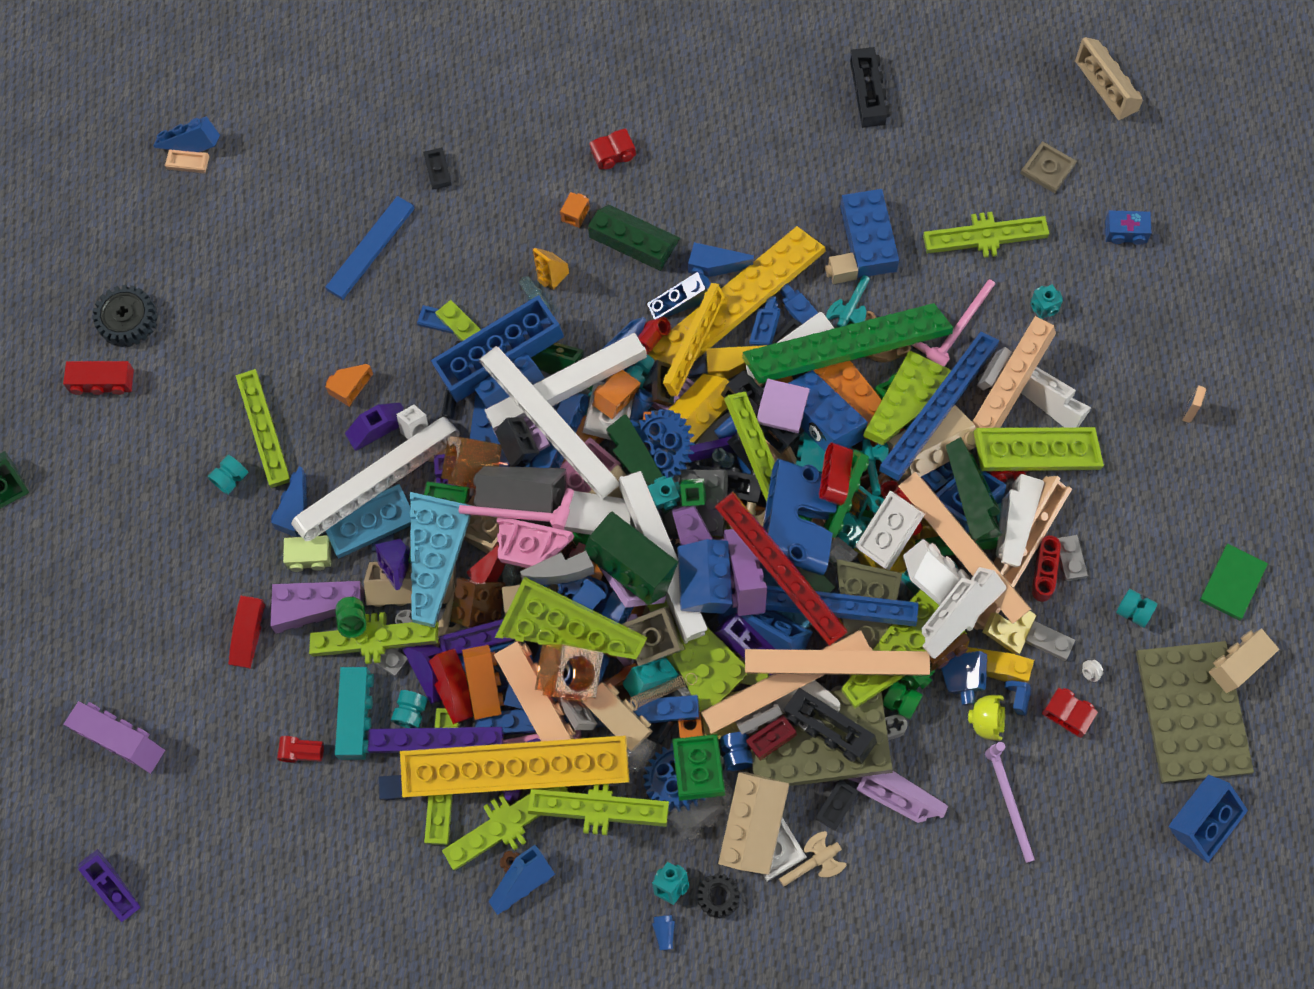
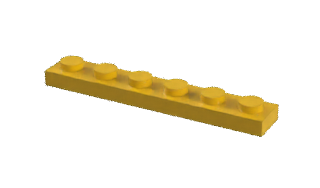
(694, 339)

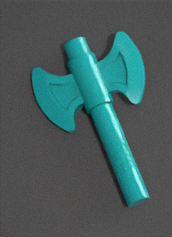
(849, 312)
(875, 453)

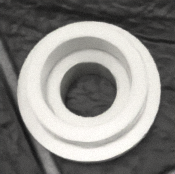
(1092, 670)

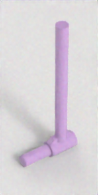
(993, 754)

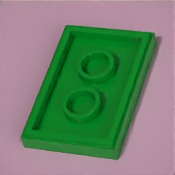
(1233, 582)
(698, 767)

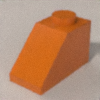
(348, 383)

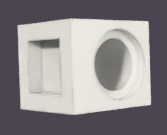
(411, 421)

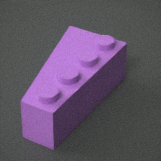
(690, 525)
(746, 577)
(308, 602)
(114, 735)

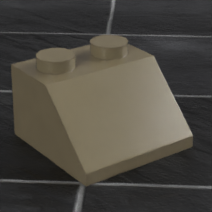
(660, 633)

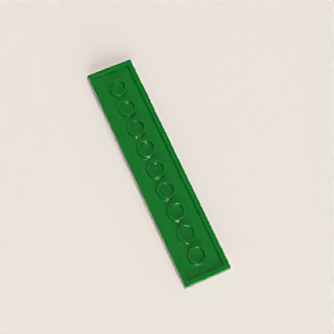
(847, 343)

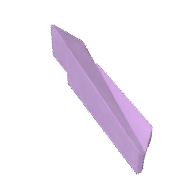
(901, 796)

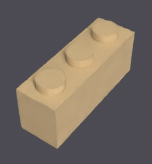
(1243, 660)
(619, 716)

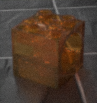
(466, 458)
(586, 671)

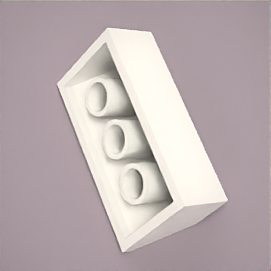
(933, 572)

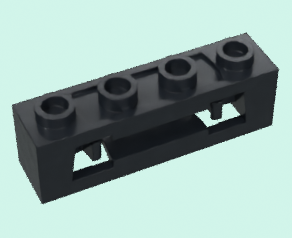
(876, 111)
(744, 382)
(737, 476)
(860, 745)

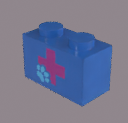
(1128, 227)

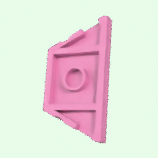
(529, 543)

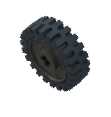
(125, 316)

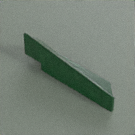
(558, 358)
(632, 452)
(974, 492)

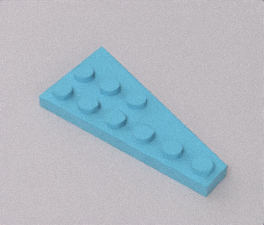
(435, 545)

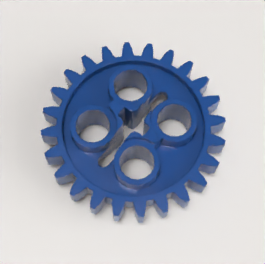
(671, 428)
(660, 786)

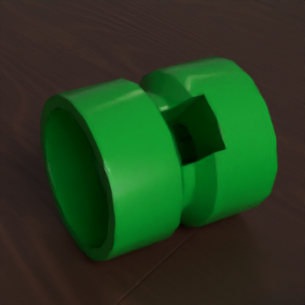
(350, 617)
(902, 700)

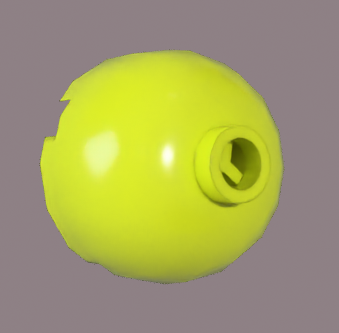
(988, 717)

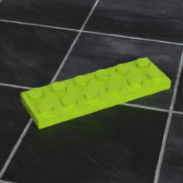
(1038, 449)

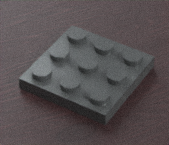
(715, 491)

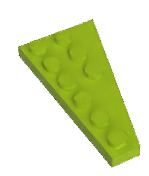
(905, 397)
(551, 618)
(897, 638)
(712, 662)

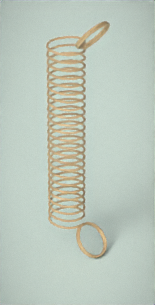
(635, 700)

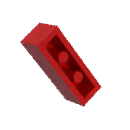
(98, 377)

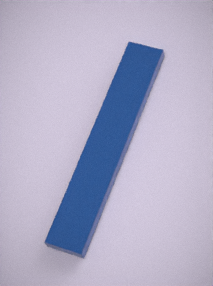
(369, 248)

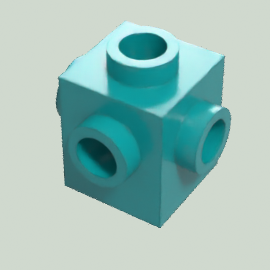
(1046, 301)
(667, 485)
(852, 530)
(670, 883)

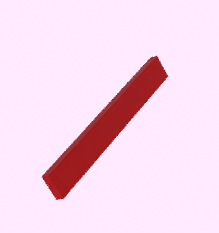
(781, 568)

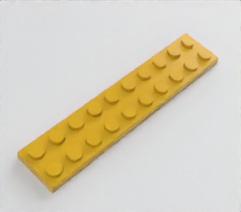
(748, 291)
(514, 766)

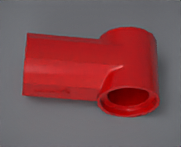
(653, 332)
(294, 749)

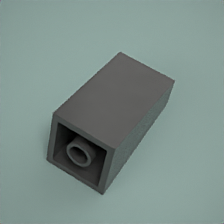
(520, 489)

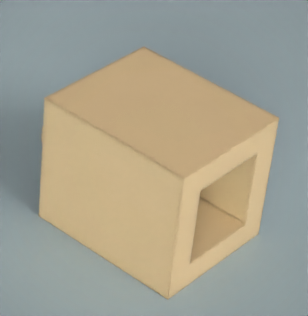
(842, 268)

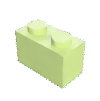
(307, 554)

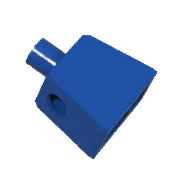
(966, 675)

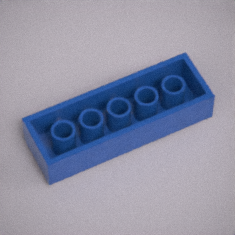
(520, 331)

